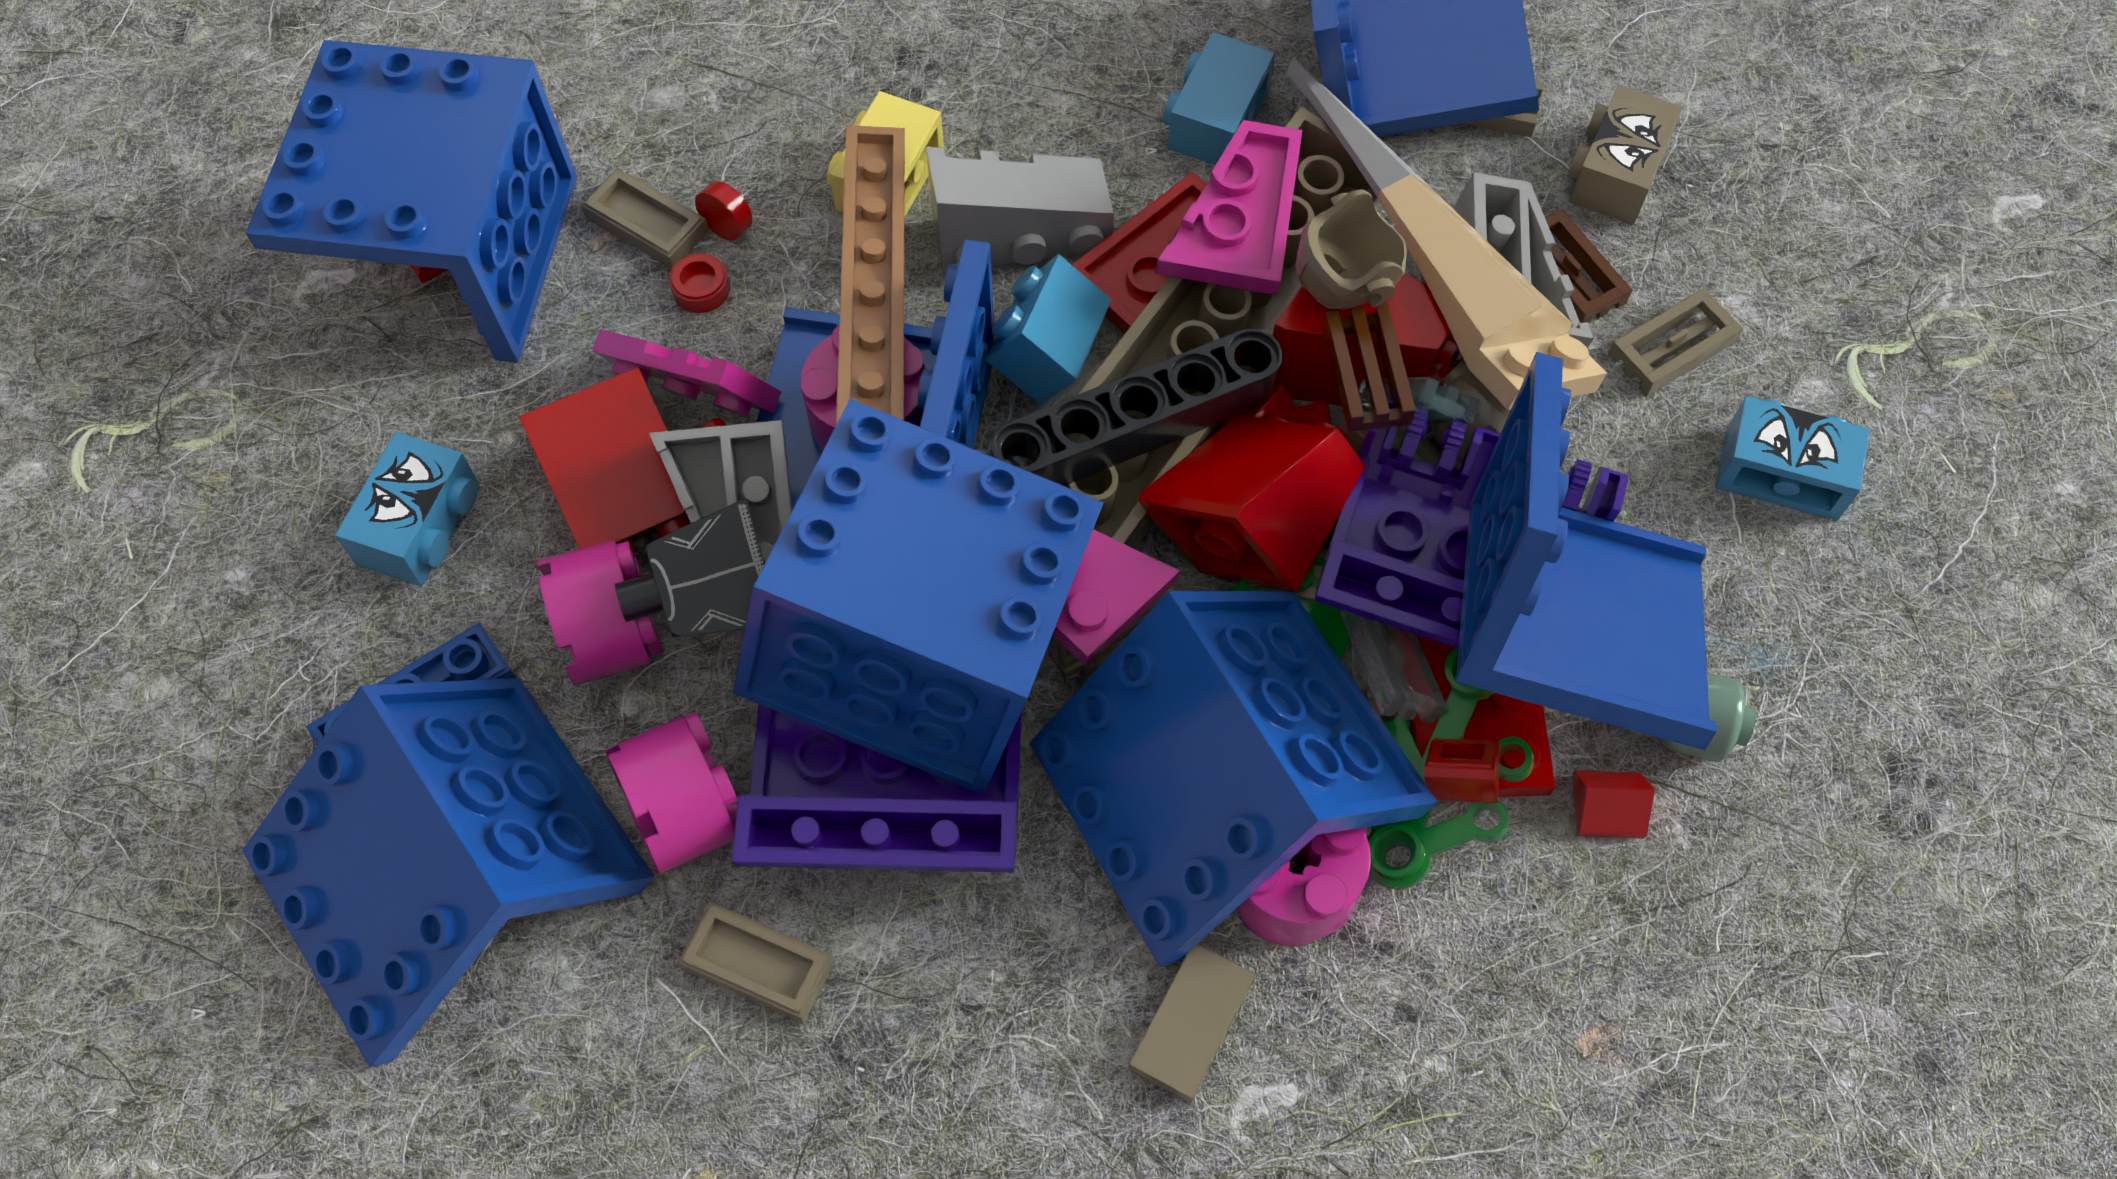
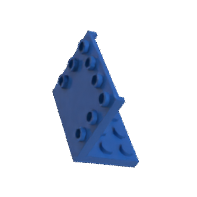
(1425, 61)
(426, 168)
(953, 353)
(913, 596)
(1577, 603)
(1218, 756)
(422, 836)

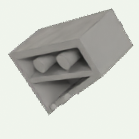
(1018, 206)
(1514, 224)
(729, 465)

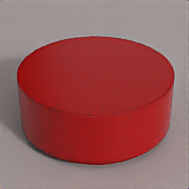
(724, 210)
(699, 283)

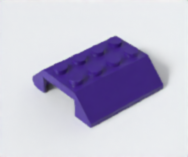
(1406, 528)
(853, 808)

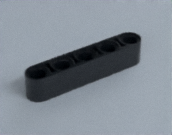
(1152, 391)

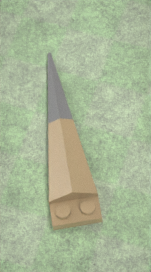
(1484, 299)

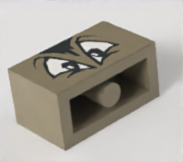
(1625, 153)

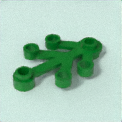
(1433, 840)

